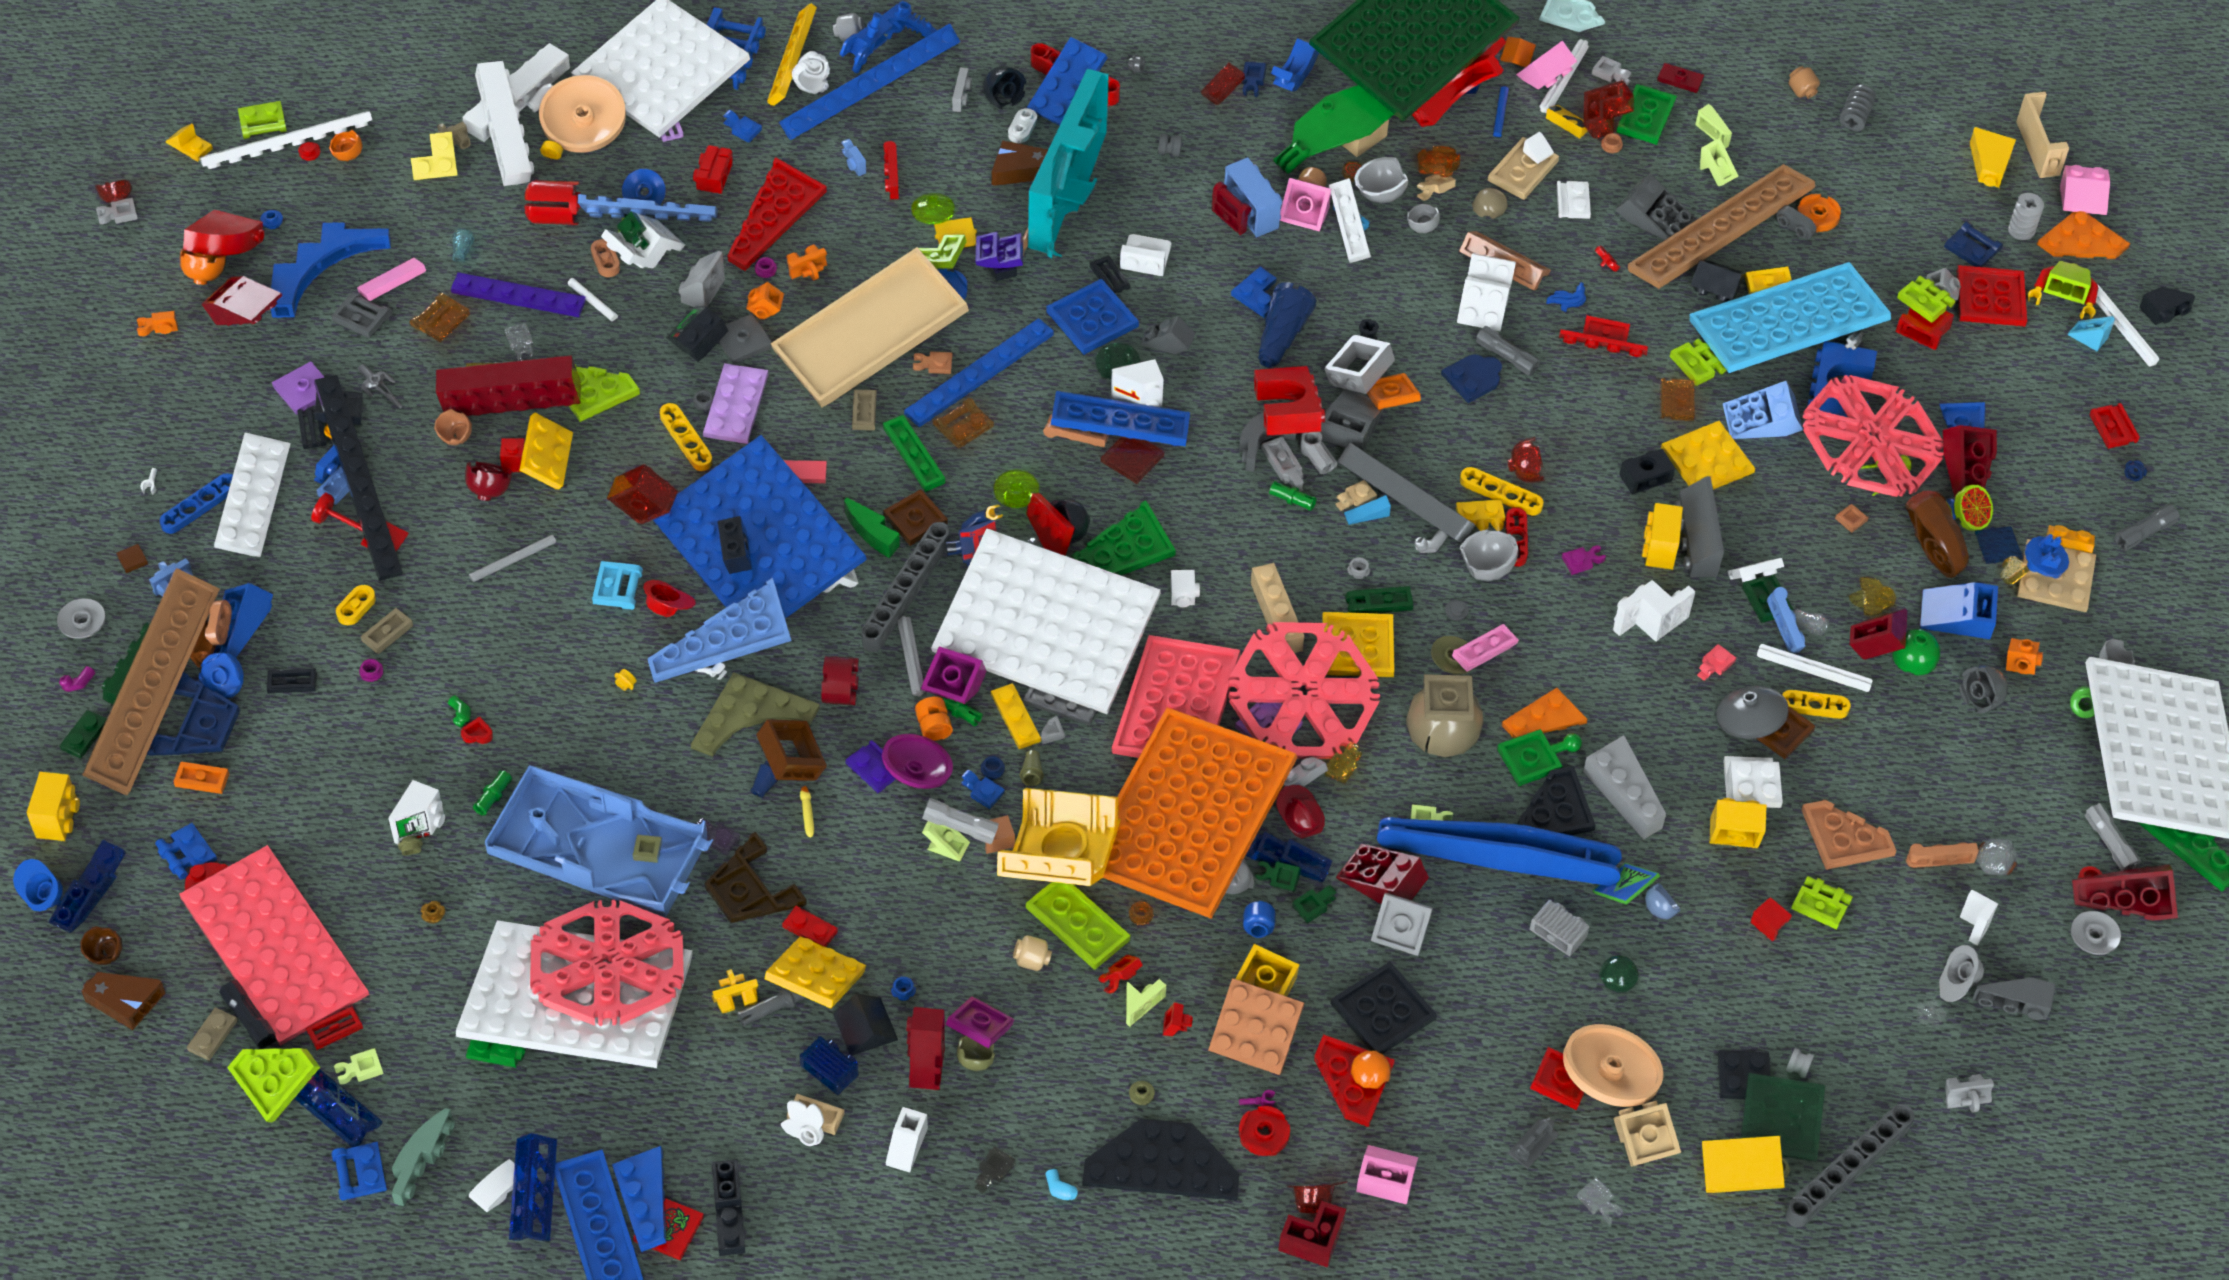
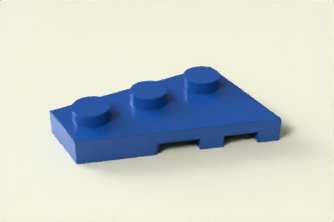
(1964, 414)

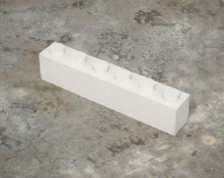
(526, 81)
(503, 123)

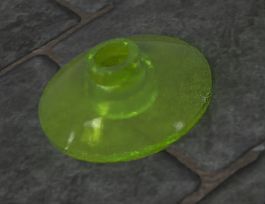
(932, 208)
(1015, 481)

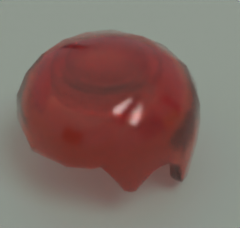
(114, 191)

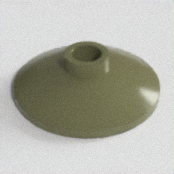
(1442, 654)

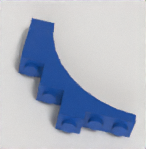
(314, 258)

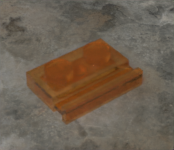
(1677, 399)

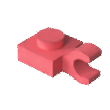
(1717, 661)

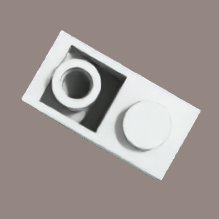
(907, 1139)

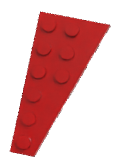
(776, 208)

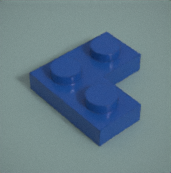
(1252, 291)

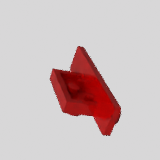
(1606, 334)

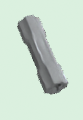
(977, 827)
(2121, 851)

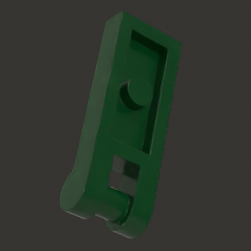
(1380, 600)

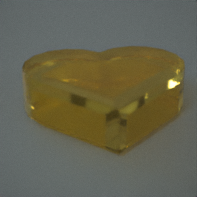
(2013, 570)

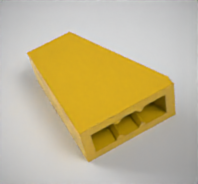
(1990, 155)

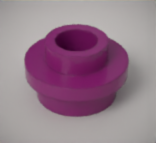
(765, 262)
(371, 664)

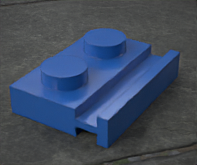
(327, 465)

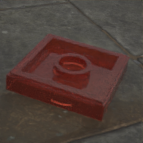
(1132, 458)

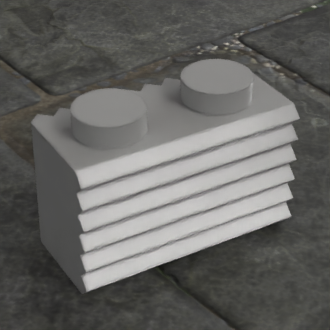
(1559, 927)

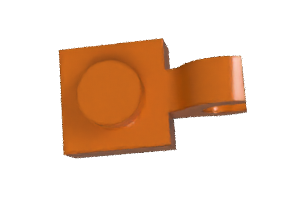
(160, 322)

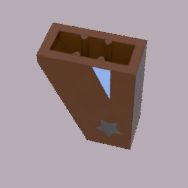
(1016, 163)
(123, 996)

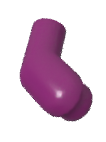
(71, 684)

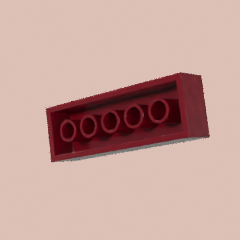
(509, 386)

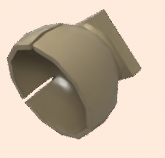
(1445, 713)

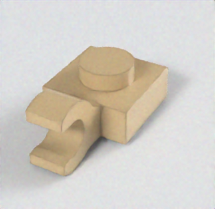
(1436, 184)
(1356, 495)

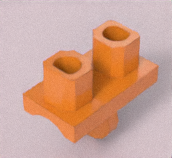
(807, 265)

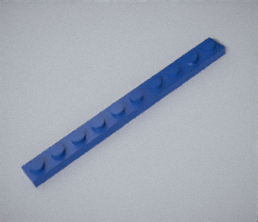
(869, 82)

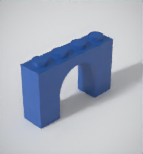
(1839, 361)

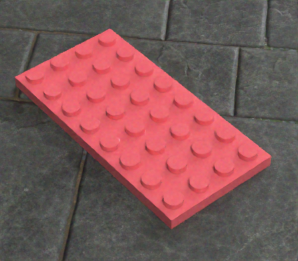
(274, 944)

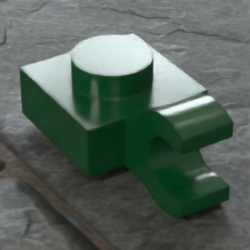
(632, 229)
(1313, 905)

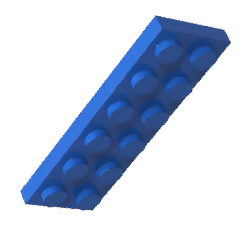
(1120, 418)
(596, 1218)

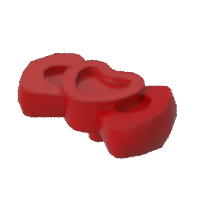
(1608, 259)

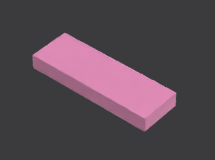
(391, 279)
(1485, 647)

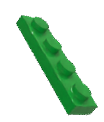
(914, 453)

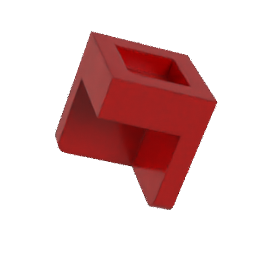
(1770, 918)

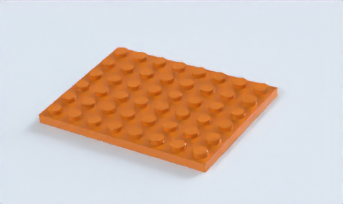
(1193, 810)

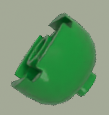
(1920, 653)

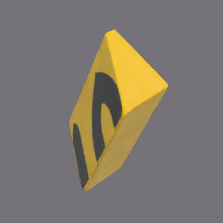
(1566, 120)

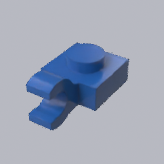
(744, 128)
(984, 791)

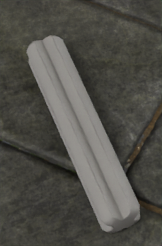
(1854, 340)

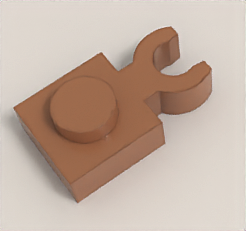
(937, 362)

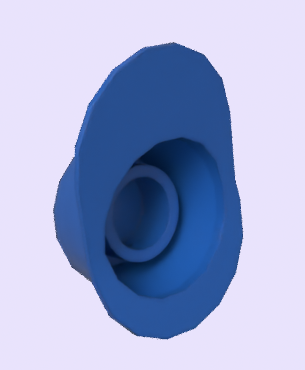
(37, 885)

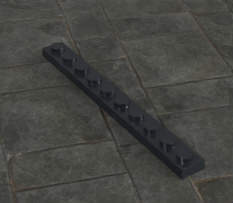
(358, 477)

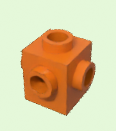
(765, 301)
(2023, 656)

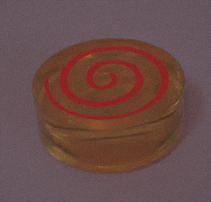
(1350, 169)

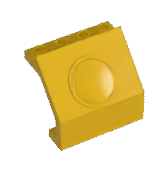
(1062, 837)

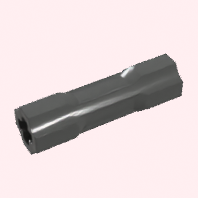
(1496, 343)
(2134, 534)

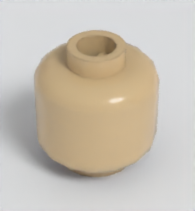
(1032, 953)

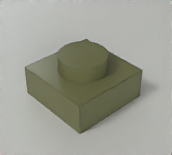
(647, 848)

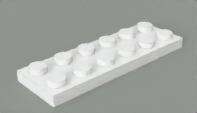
(252, 495)

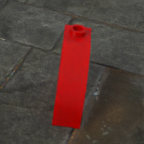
(223, 234)

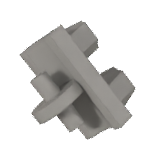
(1969, 1093)

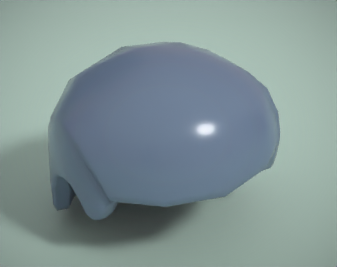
(1660, 902)

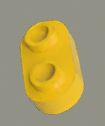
(354, 606)

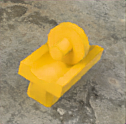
(724, 996)

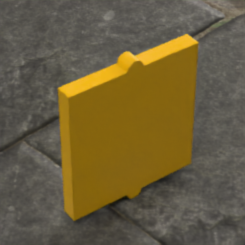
(957, 227)

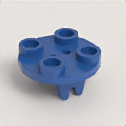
(2047, 556)

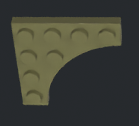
(746, 704)

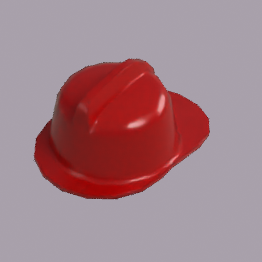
(666, 599)

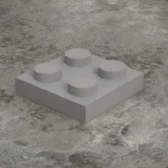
(1401, 924)

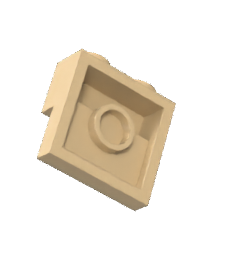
(1647, 1133)

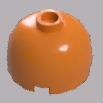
(201, 266)

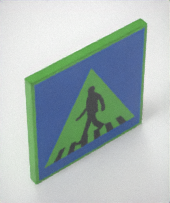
(1631, 884)

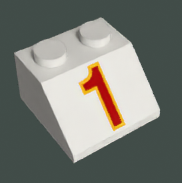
(1138, 384)

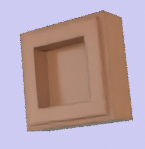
(1851, 518)

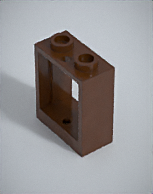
(803, 768)

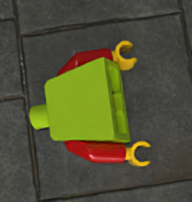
(2067, 282)

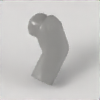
(1430, 546)

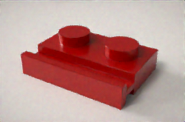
(2114, 425)

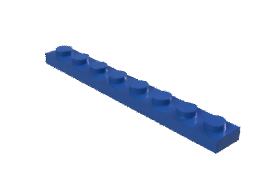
(978, 372)

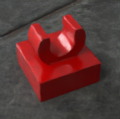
(1176, 1020)

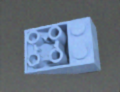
(1764, 413)

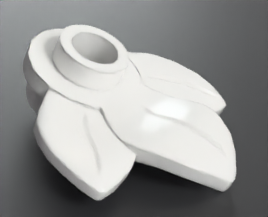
(804, 1122)

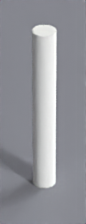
(593, 300)

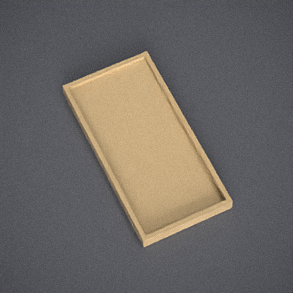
(870, 327)

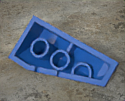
(249, 609)

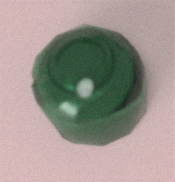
(1619, 973)

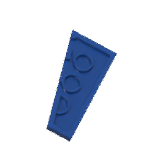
(644, 1196)

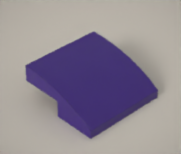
(999, 252)

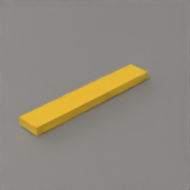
(791, 54)

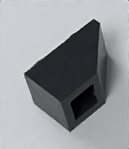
(2165, 304)

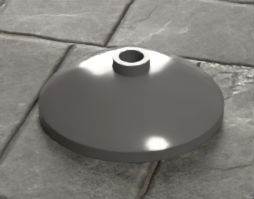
(1752, 712)

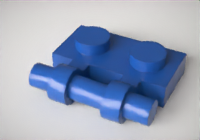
(191, 845)

